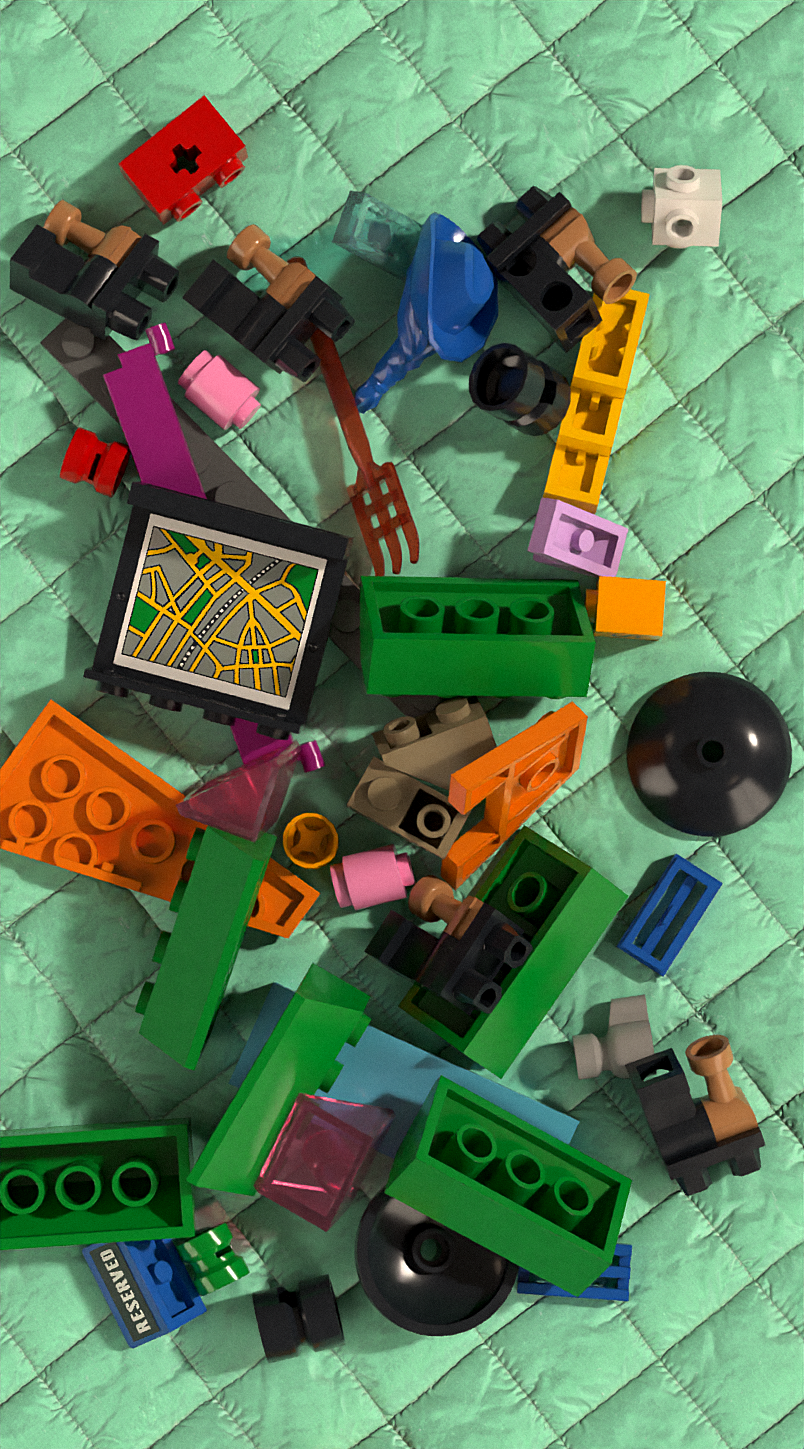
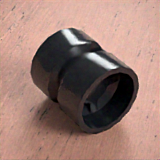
(519, 389)
(298, 1318)

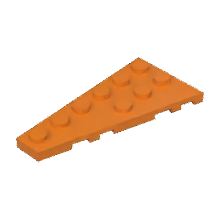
(108, 817)

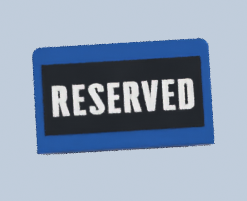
(144, 1287)

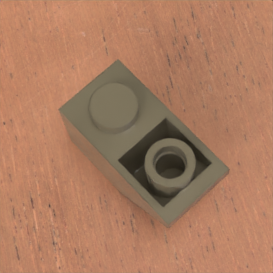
(437, 741)
(407, 808)

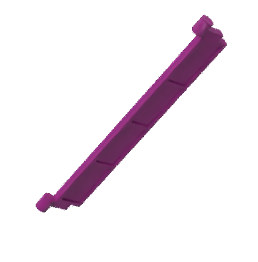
(165, 461)

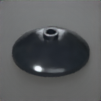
(669, 764)
(424, 1296)

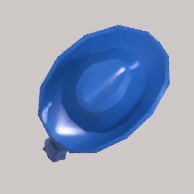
(443, 308)

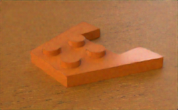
(515, 783)

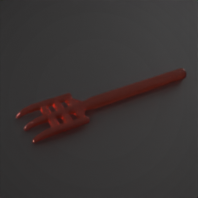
(369, 473)

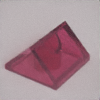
(247, 797)
(323, 1157)

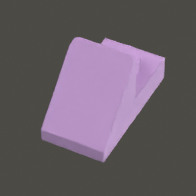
(576, 539)

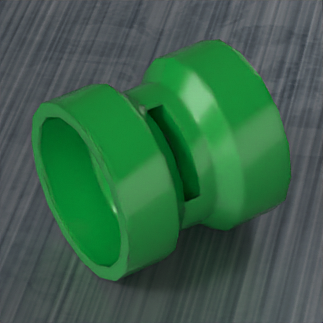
(213, 1259)

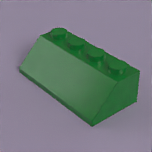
(474, 637)
(563, 915)
(203, 942)
(292, 1061)
(96, 1183)
(510, 1187)

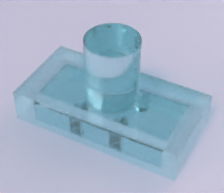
(377, 234)

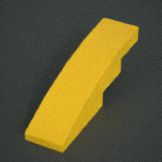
(596, 403)

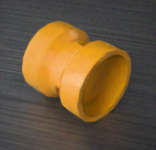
(312, 834)

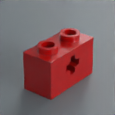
(192, 134)

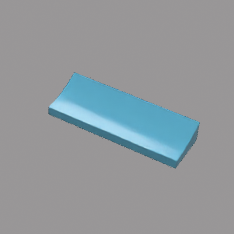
(399, 1077)

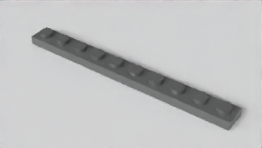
(222, 479)

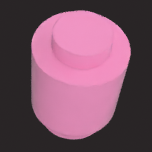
(220, 390)
(372, 877)

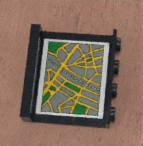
(220, 610)

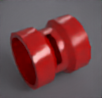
(84, 456)

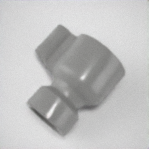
(625, 1042)

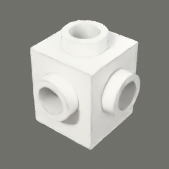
(683, 207)

